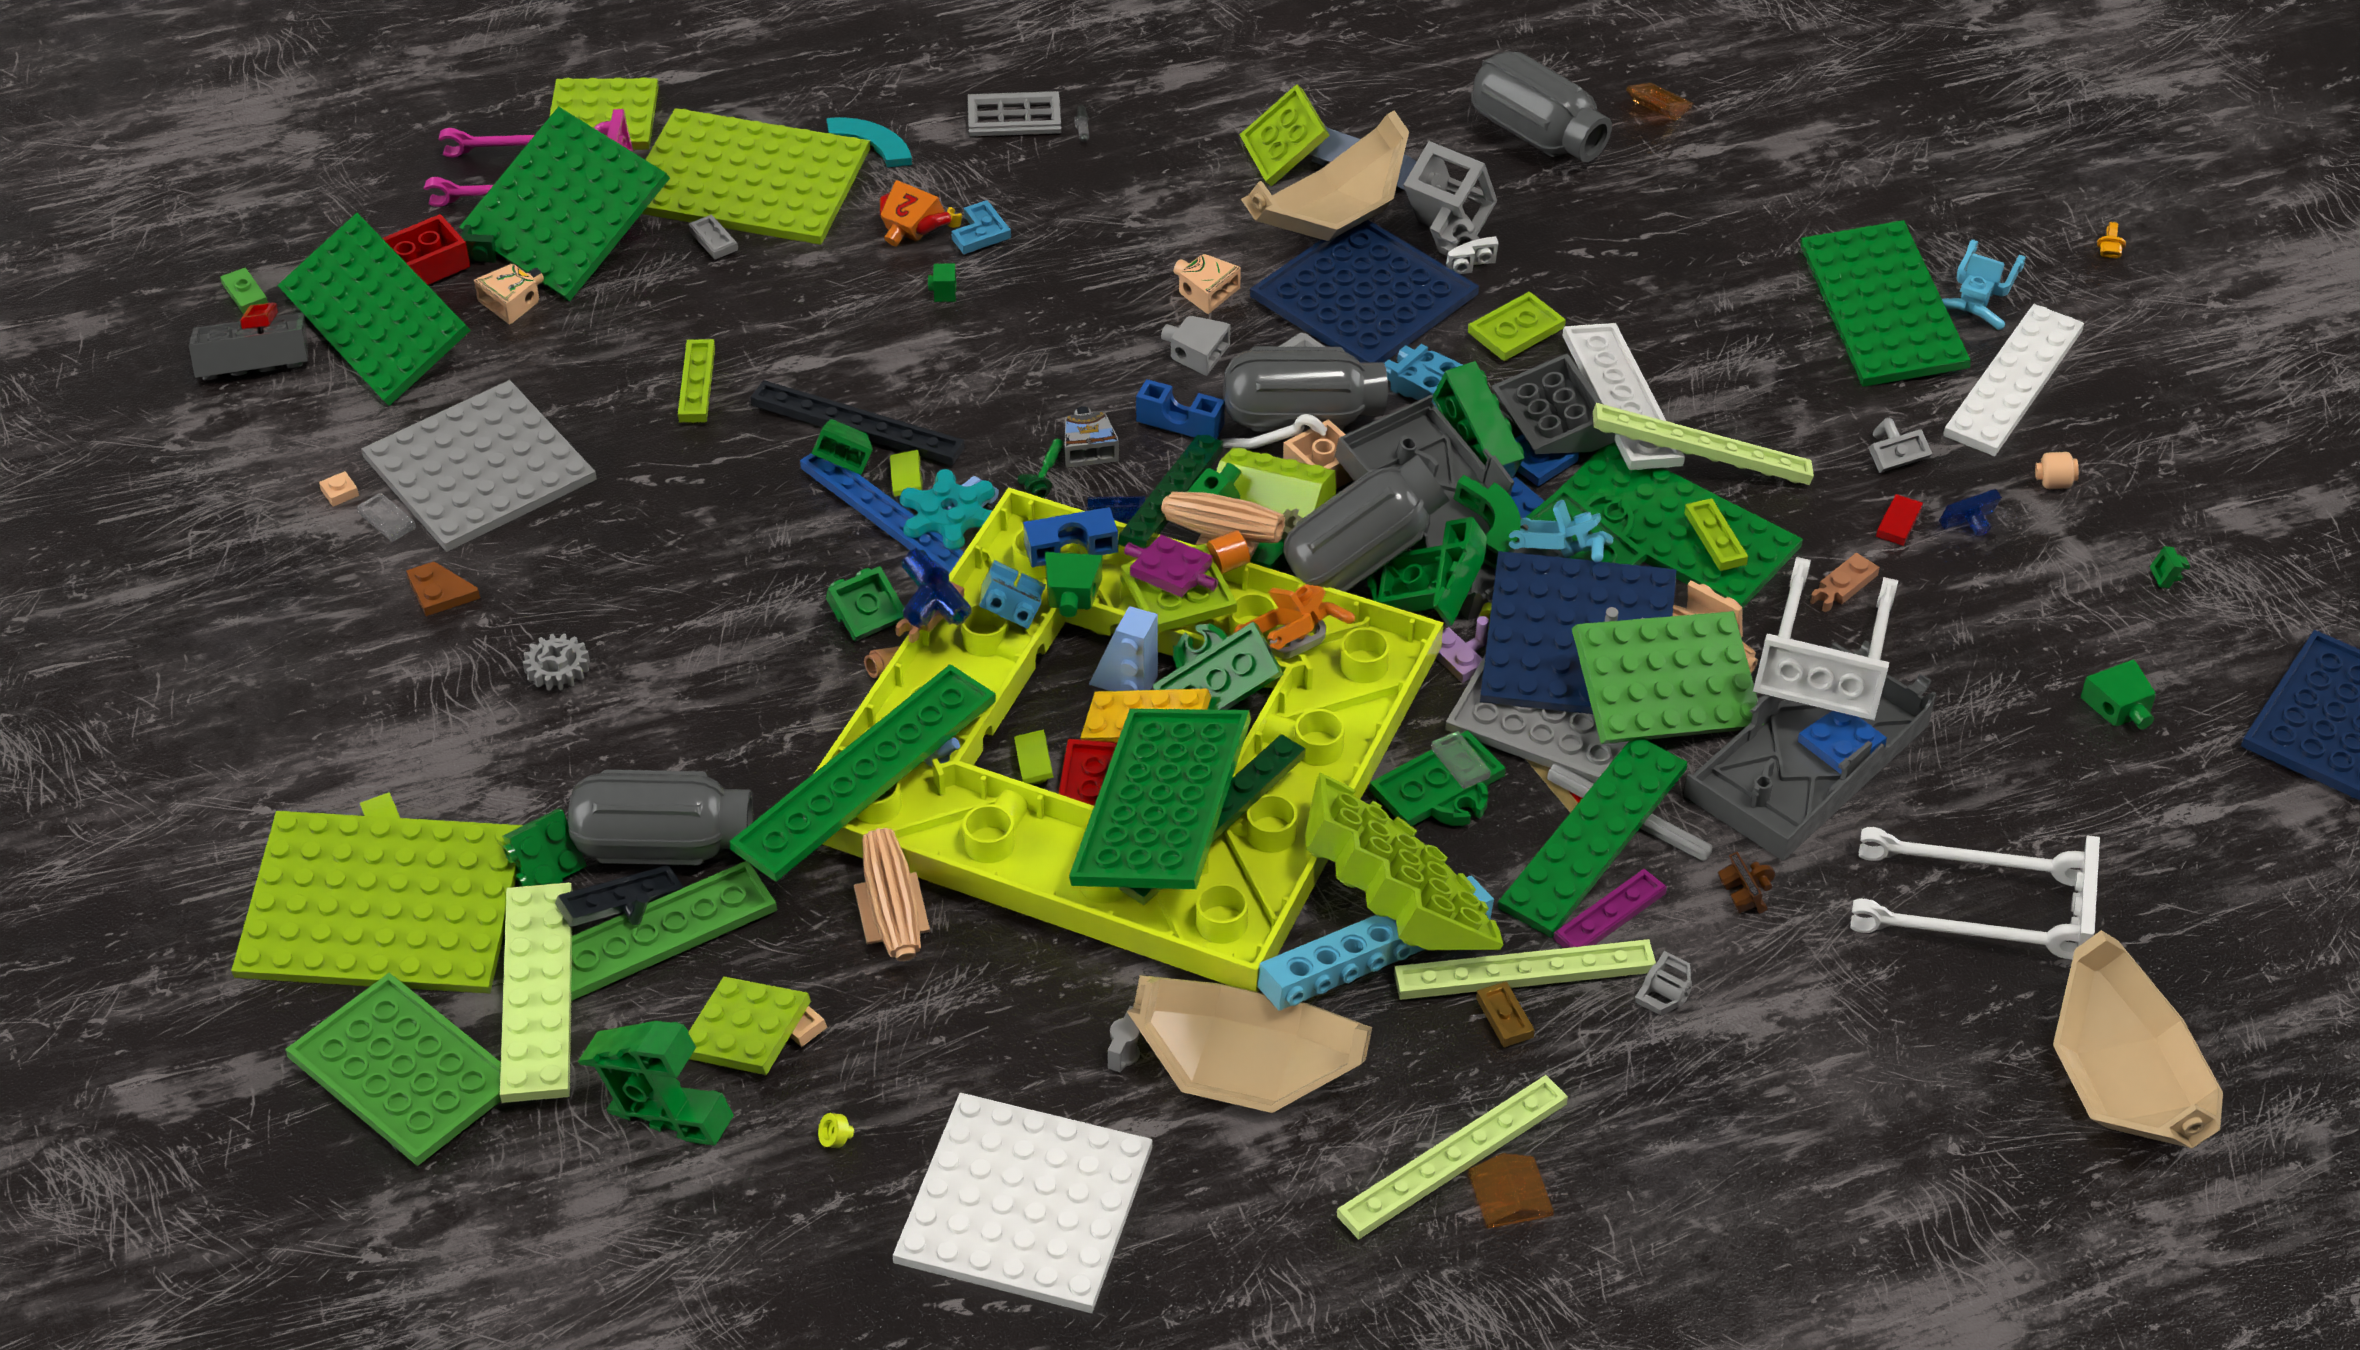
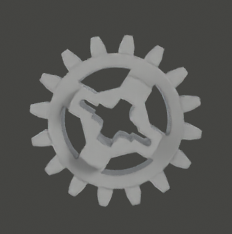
(556, 661)

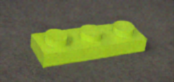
(1716, 534)

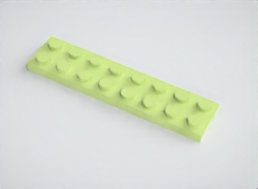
(536, 995)

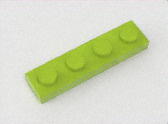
(696, 380)

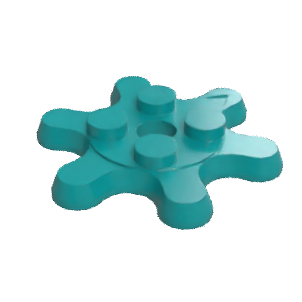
(949, 523)

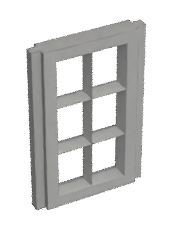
(1016, 127)

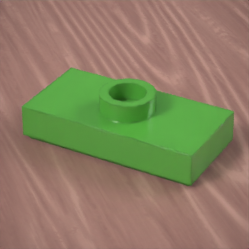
(243, 289)

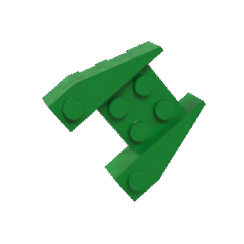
(1433, 575)
(641, 1073)

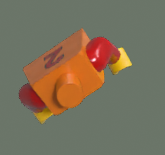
(913, 213)

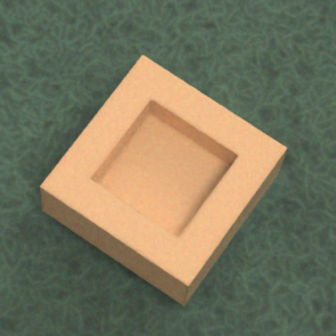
(339, 488)
(808, 1027)

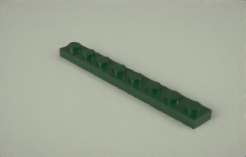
(1149, 519)
(1245, 791)

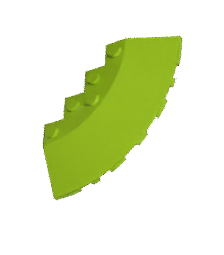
(1397, 872)

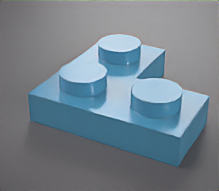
(984, 229)

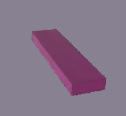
(1611, 911)

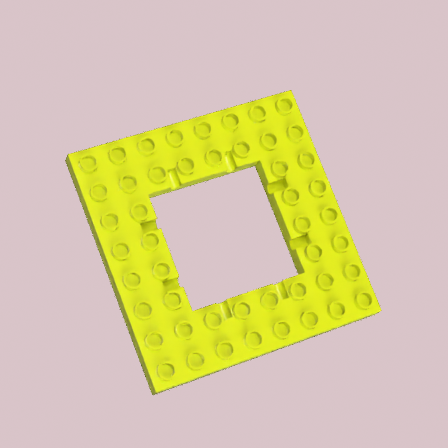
(1021, 841)

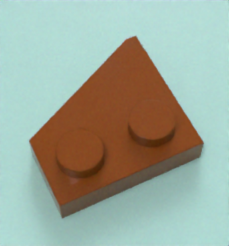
(440, 588)

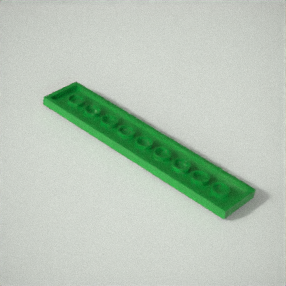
(862, 772)

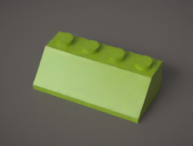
(1280, 482)

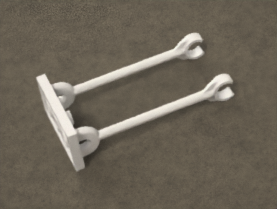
(1823, 674)
(2055, 939)

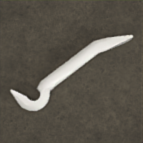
(1277, 435)

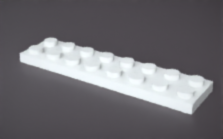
(2013, 380)
(1619, 384)

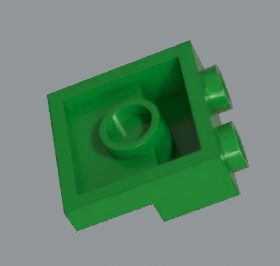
(865, 603)
(543, 850)

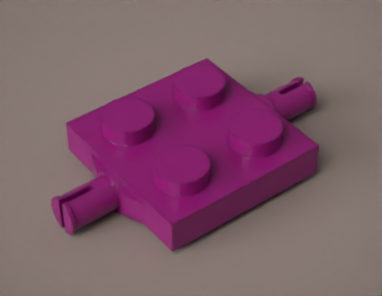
(1171, 565)

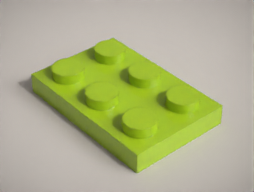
(1516, 326)

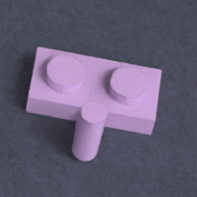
(1461, 656)

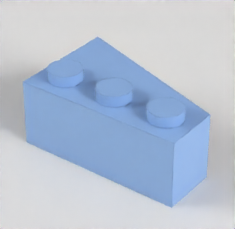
(1131, 655)

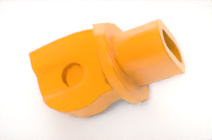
(2111, 245)

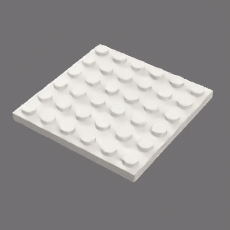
(1024, 1202)

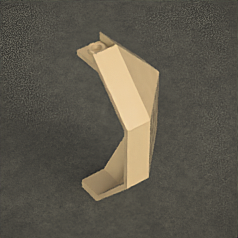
(1342, 192)
(1238, 1044)
(2133, 1051)

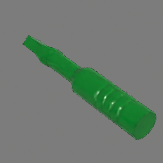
(1051, 457)

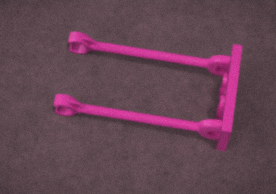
(614, 129)

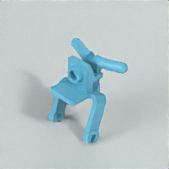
(1980, 283)
(1558, 534)

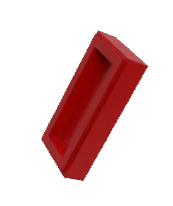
(259, 315)
(1899, 519)

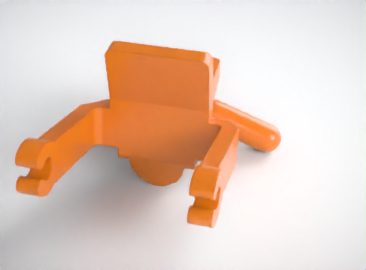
(1298, 613)

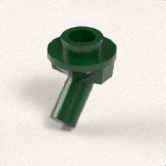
(1035, 485)

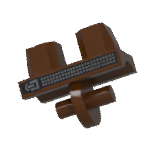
(1738, 874)

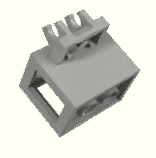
(1442, 210)

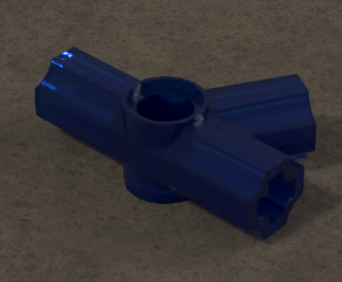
(934, 592)

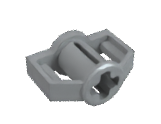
(1665, 985)
(1123, 1048)

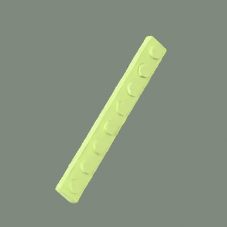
(1703, 444)
(1524, 969)
(1451, 1157)

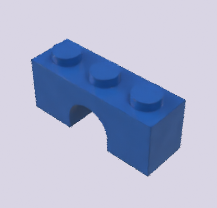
(1160, 409)
(1091, 529)

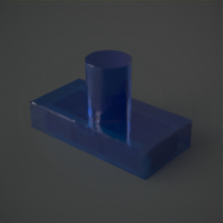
(1972, 511)

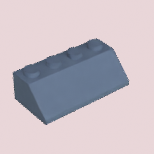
(1340, 142)

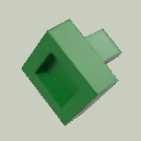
(2168, 567)

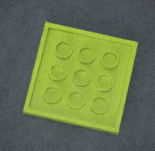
(595, 99)

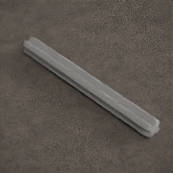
(1653, 825)

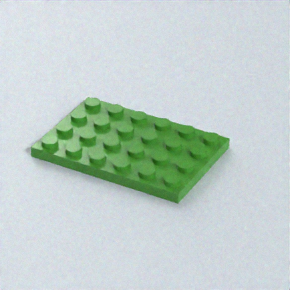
(1666, 676)
(401, 1068)

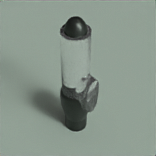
(1081, 123)

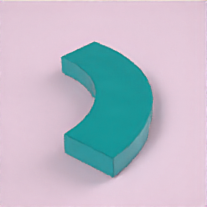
(884, 141)

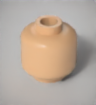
(2057, 470)

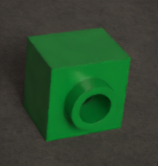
(943, 282)

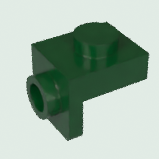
(479, 247)

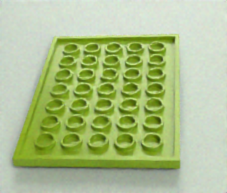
(754, 174)
(378, 898)

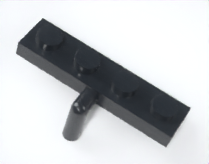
(620, 895)

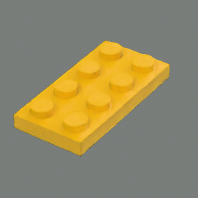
(1111, 708)

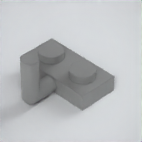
(1898, 449)

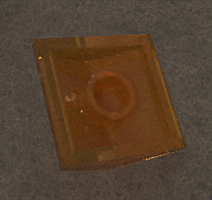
(1659, 100)
(1510, 1190)

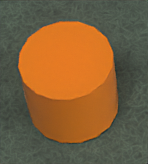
(1229, 551)

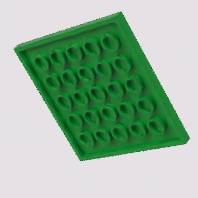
(566, 202)

